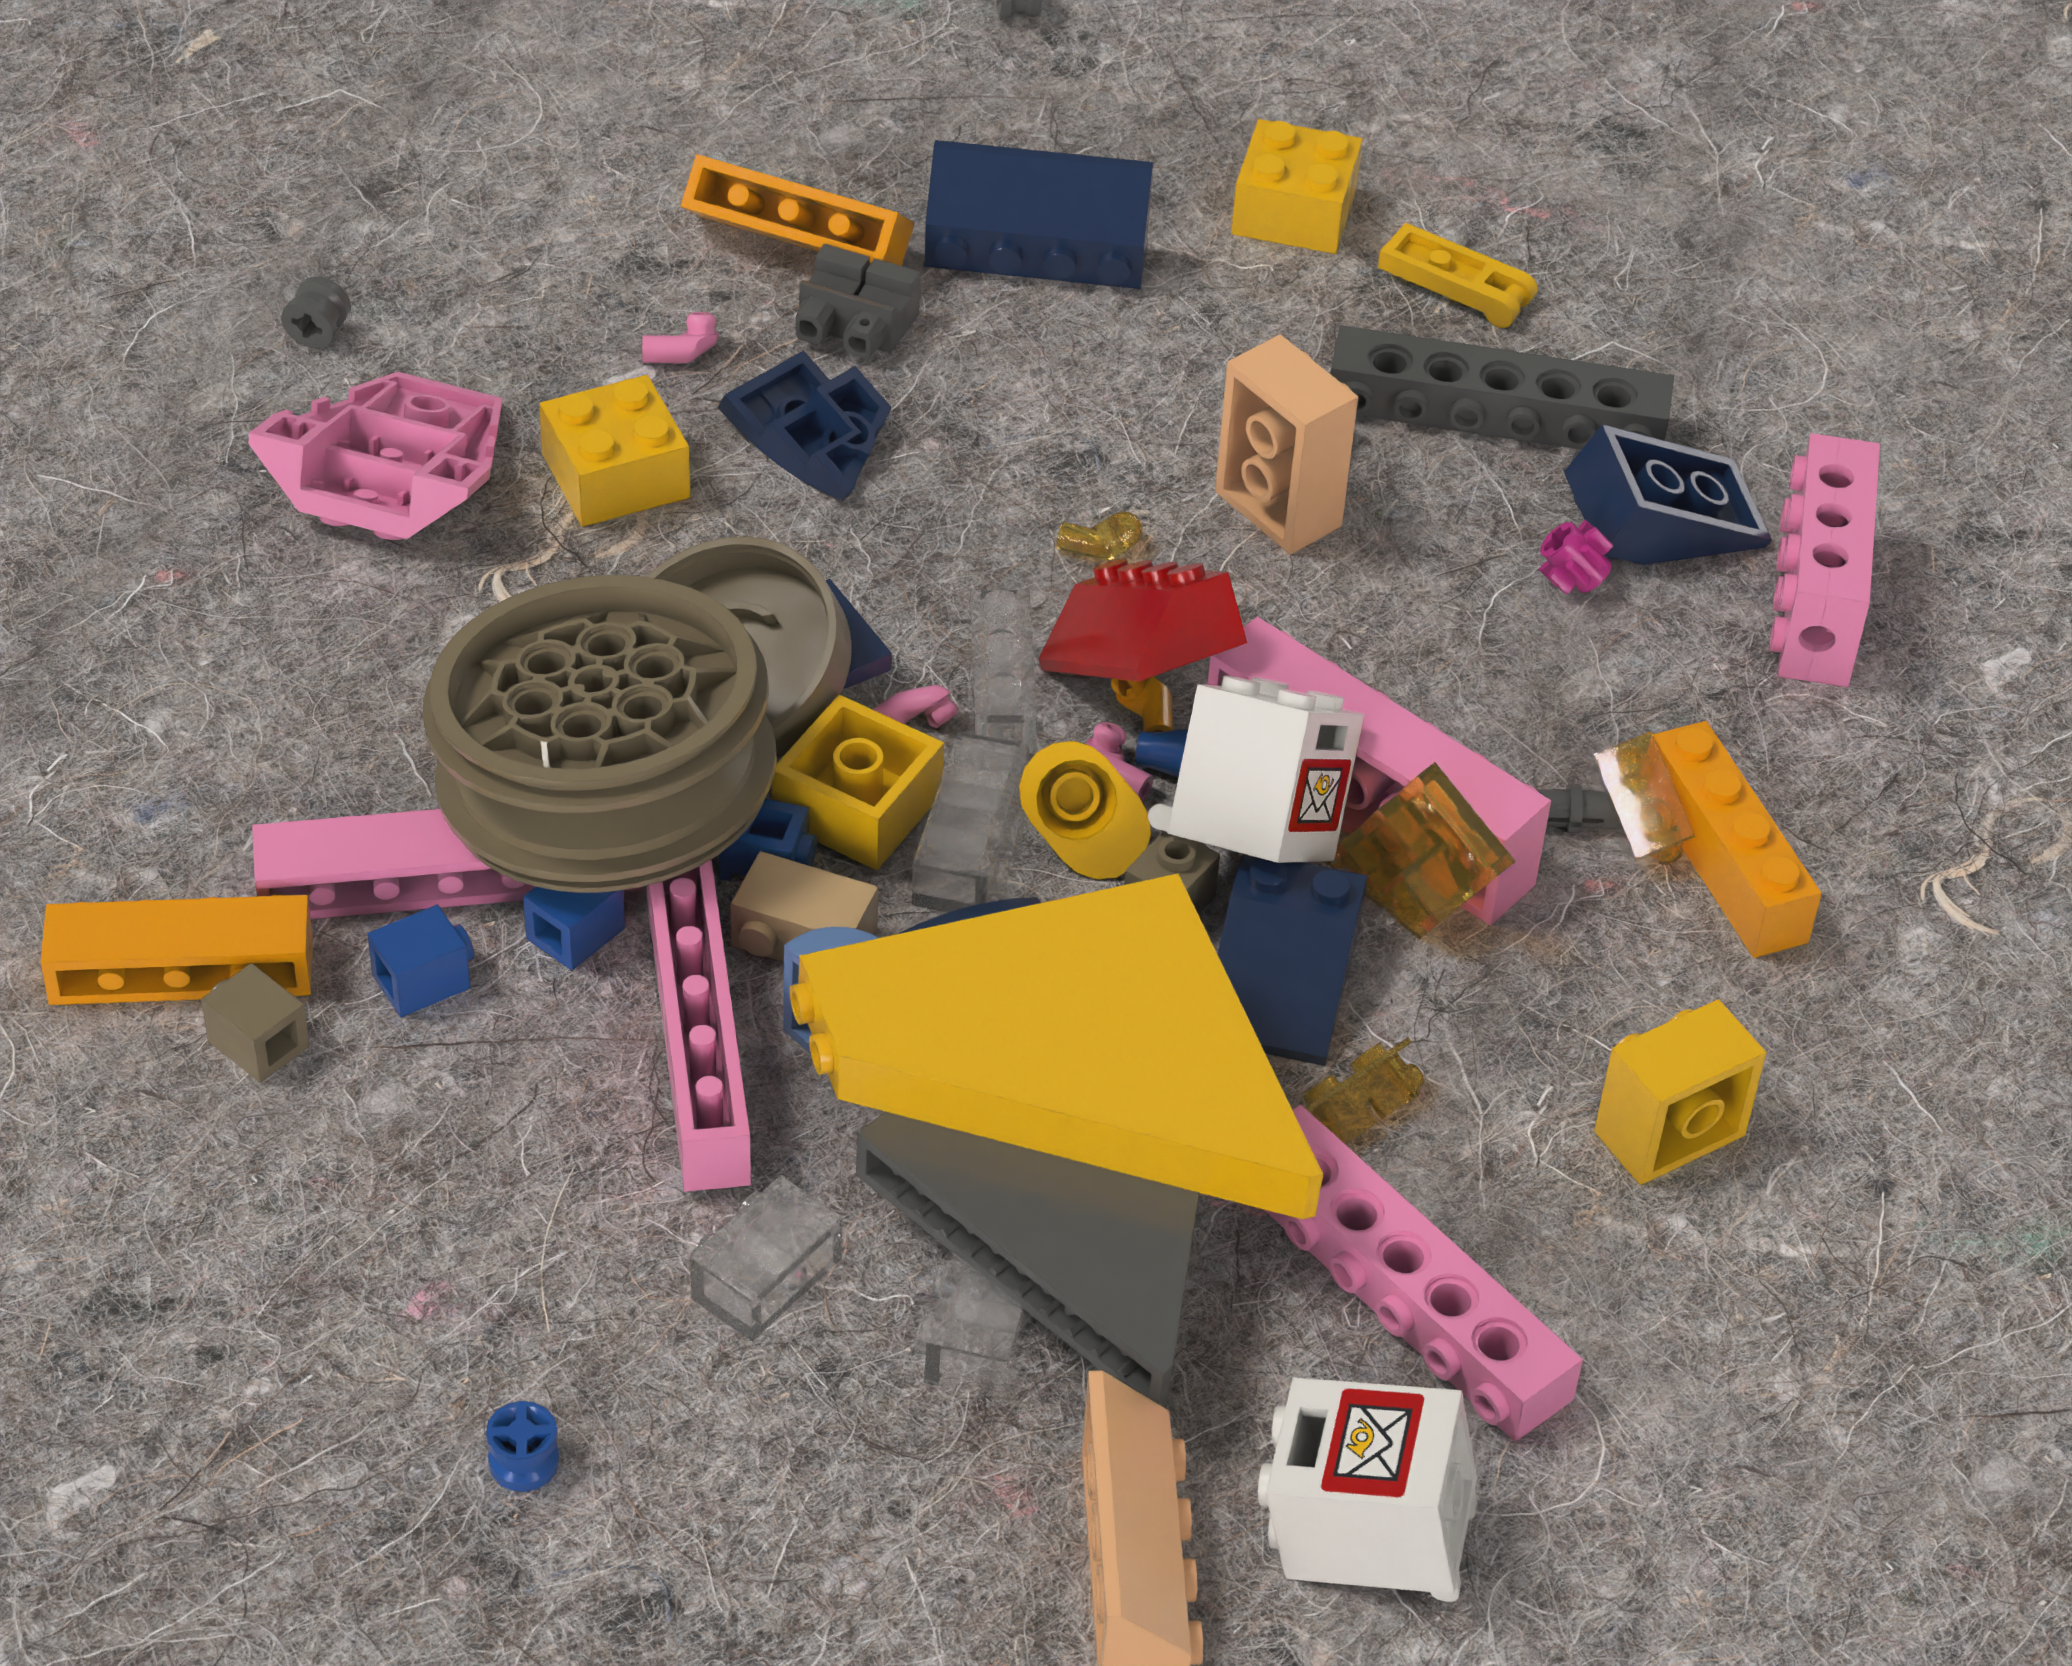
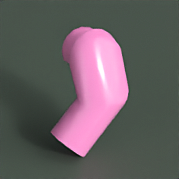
(1108, 741)

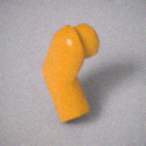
(1148, 700)

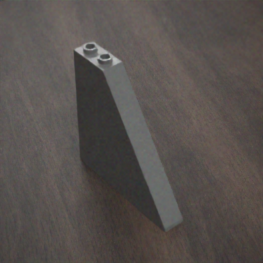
(1066, 1239)

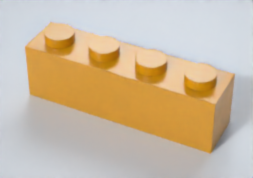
(793, 211)
(1738, 844)
(172, 947)

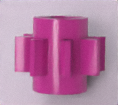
(1576, 557)

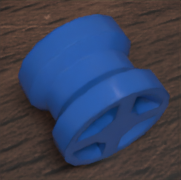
(509, 1435)

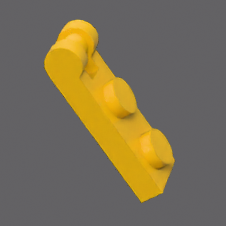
(1458, 273)

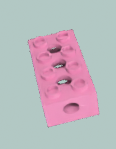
(1825, 560)

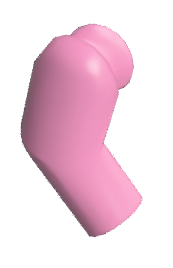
(684, 347)
(910, 703)

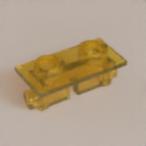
(1645, 798)
(1377, 1078)

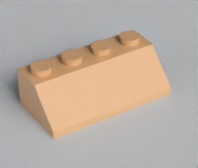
(1137, 1530)

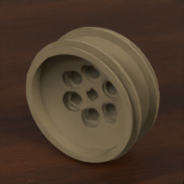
(600, 733)

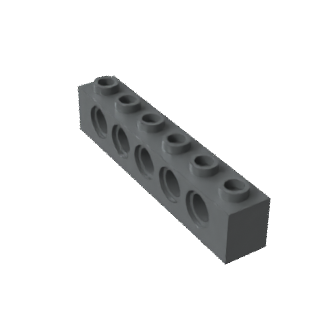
(1497, 389)

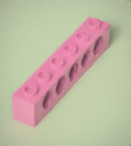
(1431, 1292)

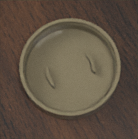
(785, 612)

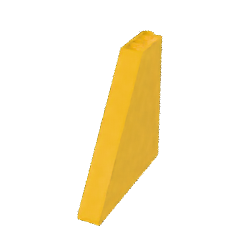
(1069, 1033)

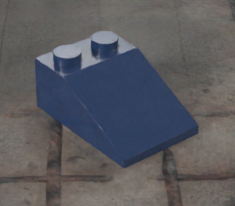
(1663, 499)
(1291, 951)

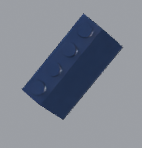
(1038, 214)

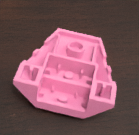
(385, 455)

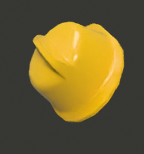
(1084, 809)

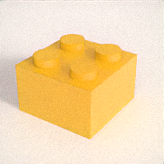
(1296, 186)
(615, 450)
(861, 780)
(1679, 1091)

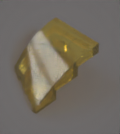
(1423, 853)

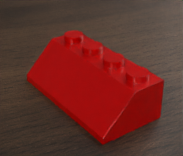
(1143, 621)

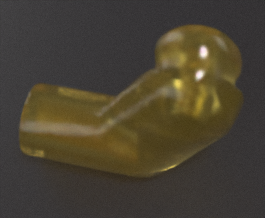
(1104, 539)

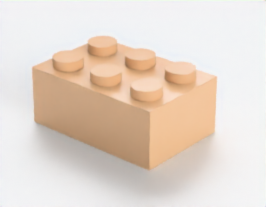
(1285, 443)

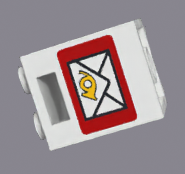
(1264, 771)
(1370, 1485)

